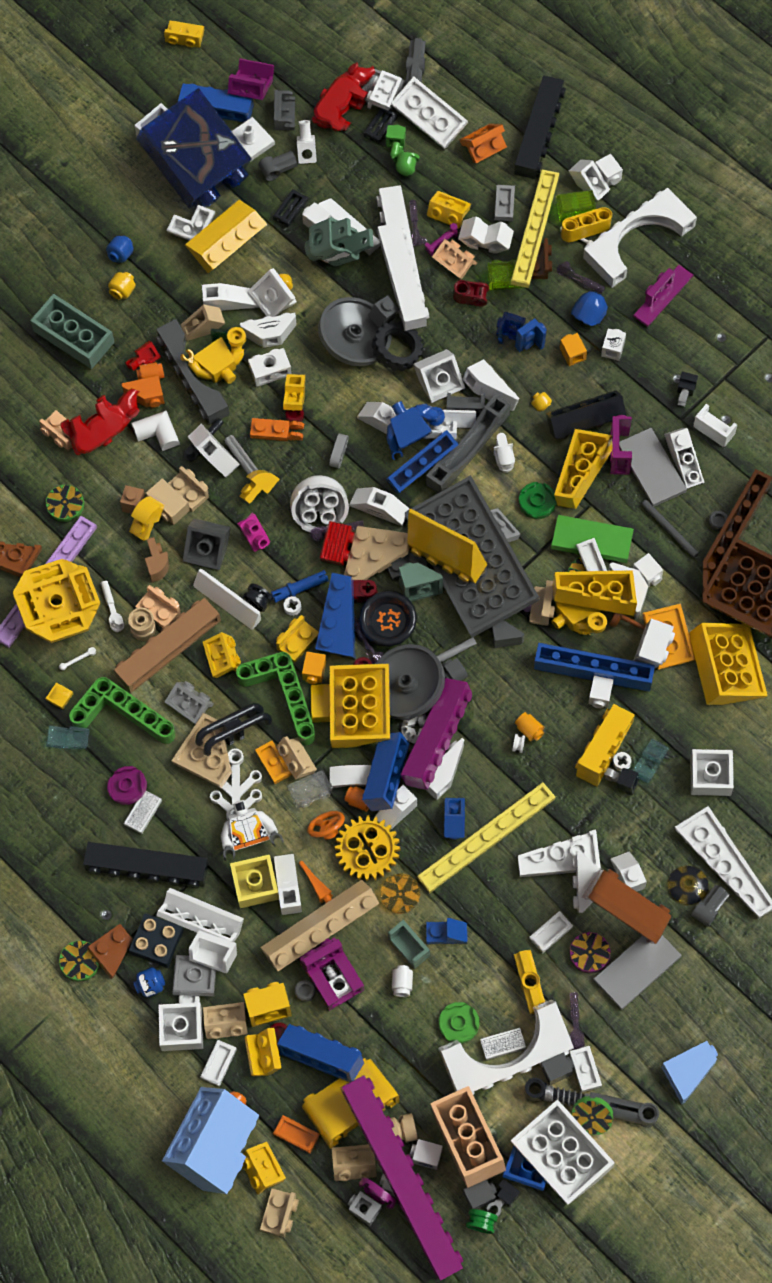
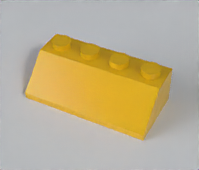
(225, 235)

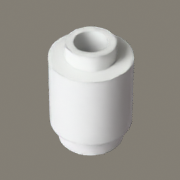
(402, 981)

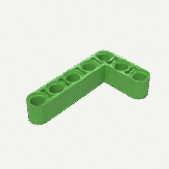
(289, 690)
(124, 707)

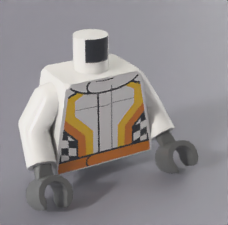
(247, 829)

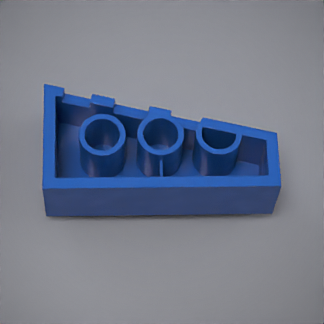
(337, 623)

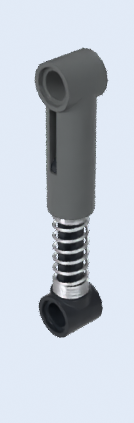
(622, 1108)

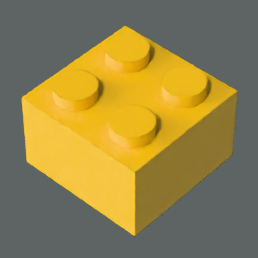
(267, 1004)

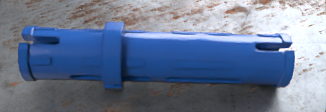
(299, 586)

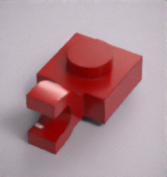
(145, 354)

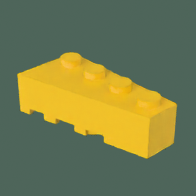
(582, 464)
(597, 590)
(604, 744)

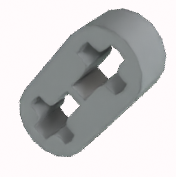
(339, 450)

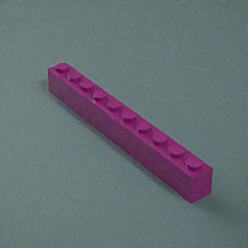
(401, 1177)

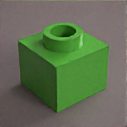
(395, 133)

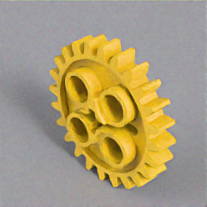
(383, 840)

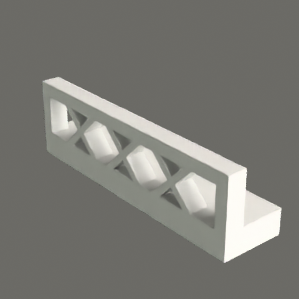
(202, 915)

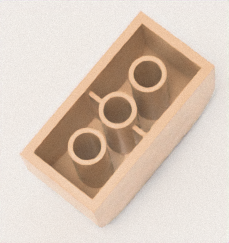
(468, 1137)

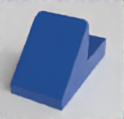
(446, 932)

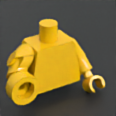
(216, 360)
(579, 618)

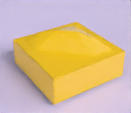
(59, 696)

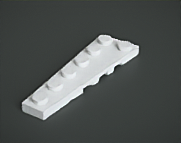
(716, 848)

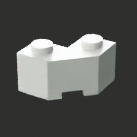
(478, 234)

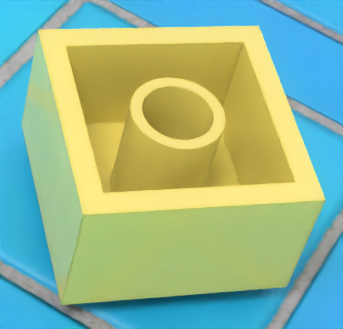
(254, 881)

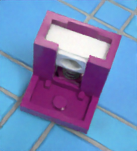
(326, 955)

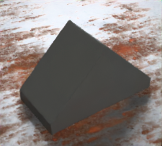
(506, 635)

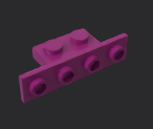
(662, 293)

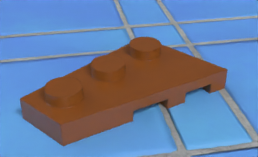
(18, 558)

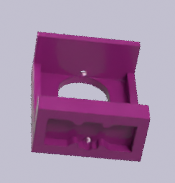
(245, 79)
(620, 460)

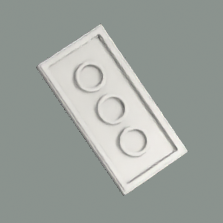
(429, 113)

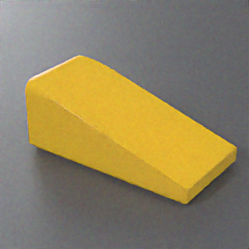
(320, 703)

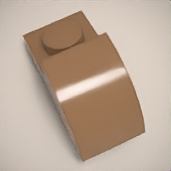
(158, 563)

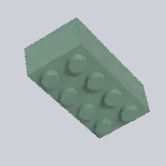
(72, 331)

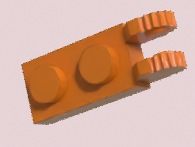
(276, 429)

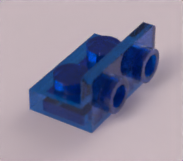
(509, 325)

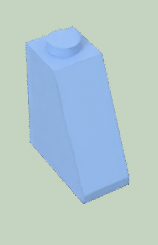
(689, 1069)

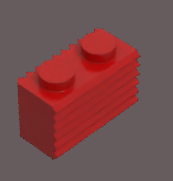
(336, 543)

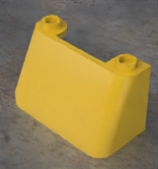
(331, 1112)

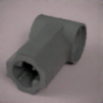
(272, 167)
(708, 908)

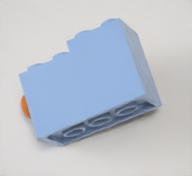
(212, 1139)

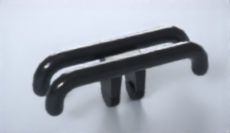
(232, 725)

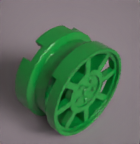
(481, 1221)

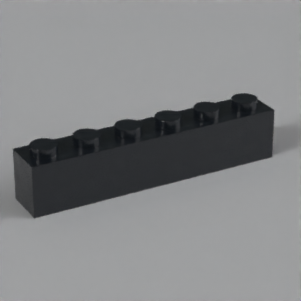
(539, 127)
(145, 864)

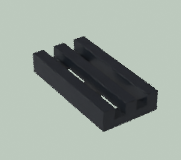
(373, 136)
(283, 219)

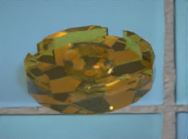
(400, 893)

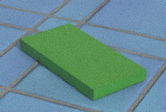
(611, 540)

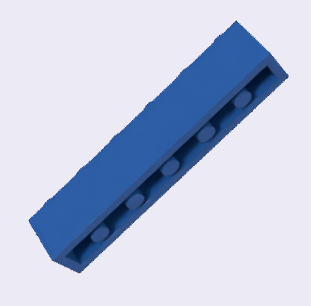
(587, 665)

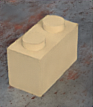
(175, 504)

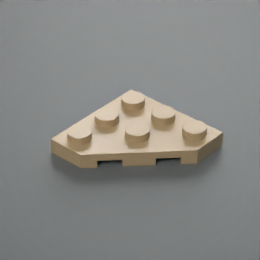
(374, 551)
(190, 757)

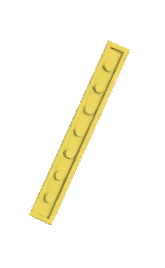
(535, 229)
(486, 837)

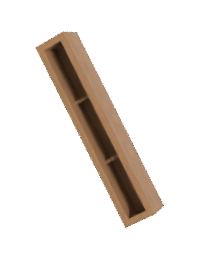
(167, 644)

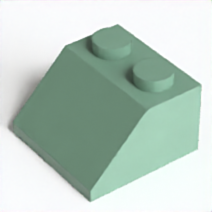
(419, 581)

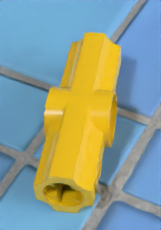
(527, 969)

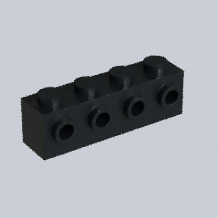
(585, 414)

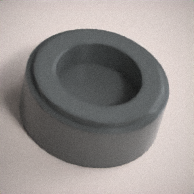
(717, 520)
(305, 991)

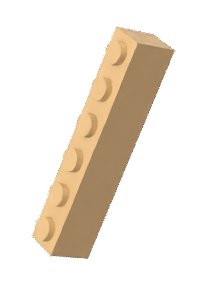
(320, 925)

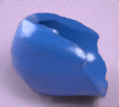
(590, 308)

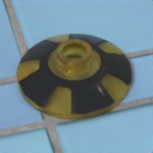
(688, 894)

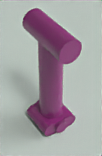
(452, 232)

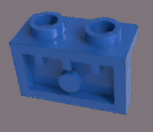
(529, 334)

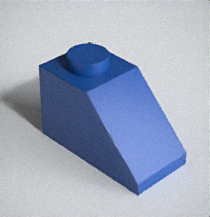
(454, 818)

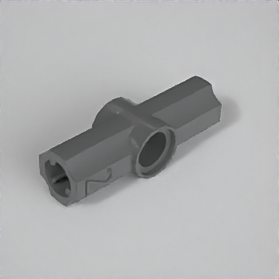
(415, 62)

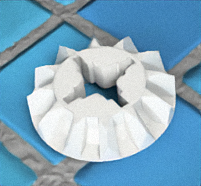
(408, 732)

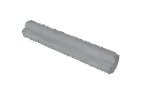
(240, 454)

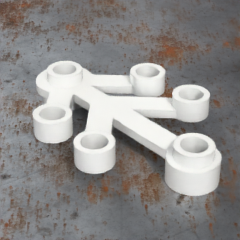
(236, 790)

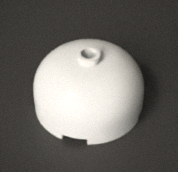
(321, 495)

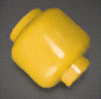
(121, 285)

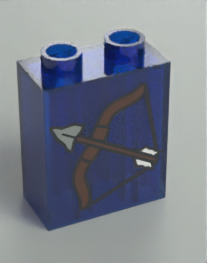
(195, 150)

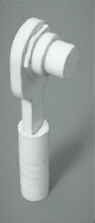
(115, 619)

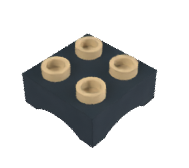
(156, 940)

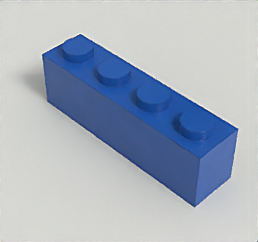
(227, 105)
(422, 461)
(386, 772)
(320, 1053)

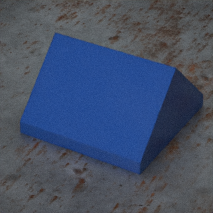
(522, 1171)

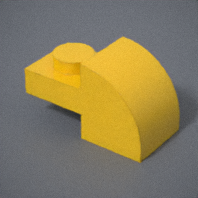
(294, 392)
(260, 481)
(145, 515)

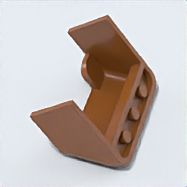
(628, 905)

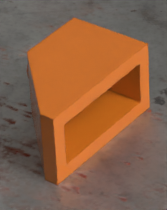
(150, 391)

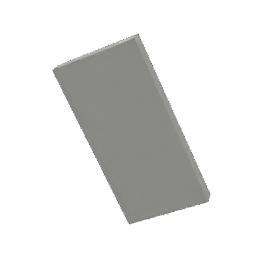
(653, 467)
(636, 970)

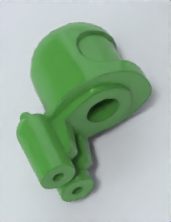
(404, 161)

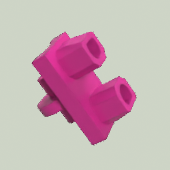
(254, 532)

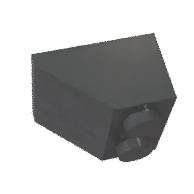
(206, 543)

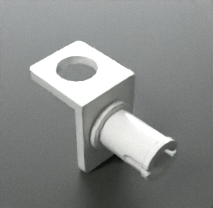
(306, 141)

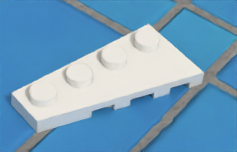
(558, 857)

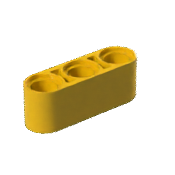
(586, 224)

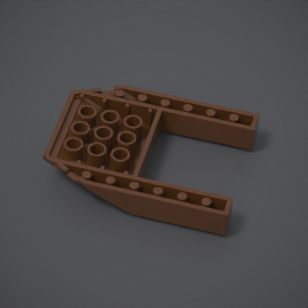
(736, 573)

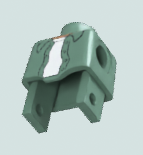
(330, 234)

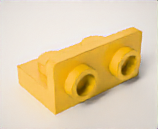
(184, 34)
(447, 209)
(296, 638)
(221, 654)
(263, 1053)
(262, 1167)

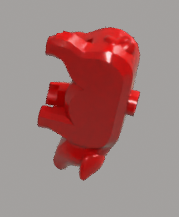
(342, 94)
(103, 425)

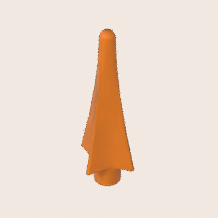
(323, 892)

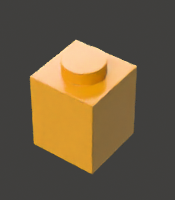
(573, 349)
(314, 668)

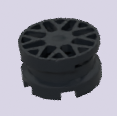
(257, 597)

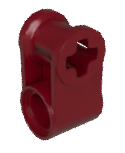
(471, 294)
(361, 588)

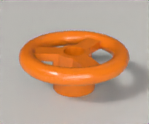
(328, 828)

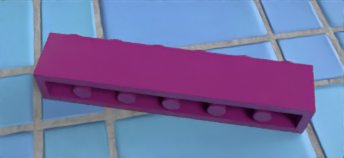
(436, 734)

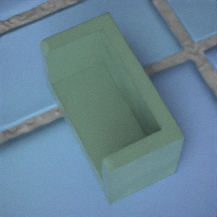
(408, 944)

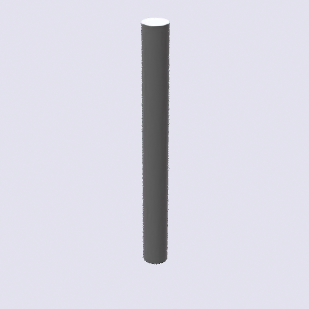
(669, 528)

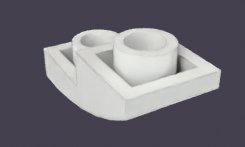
(349, 775)

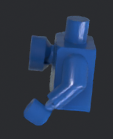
(410, 426)

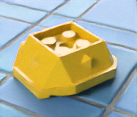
(59, 581)

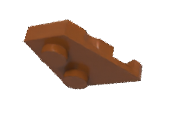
(111, 949)

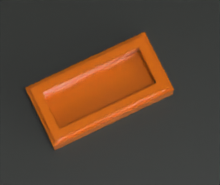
(296, 1134)

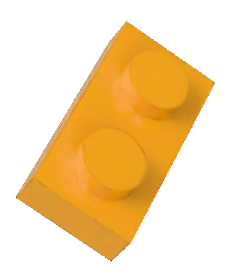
(273, 762)

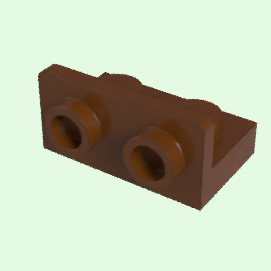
(542, 264)

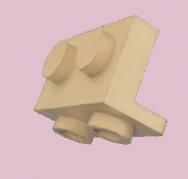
(542, 609)

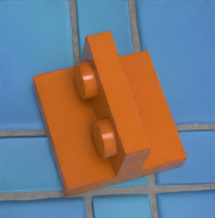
(484, 142)

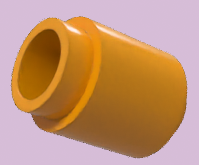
(529, 727)

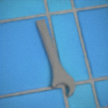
(457, 649)

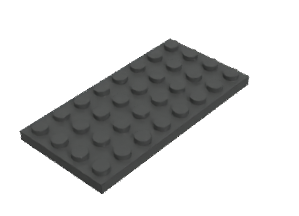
(503, 585)

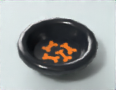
(388, 618)

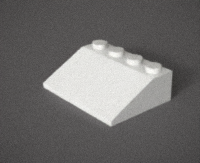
(563, 1152)

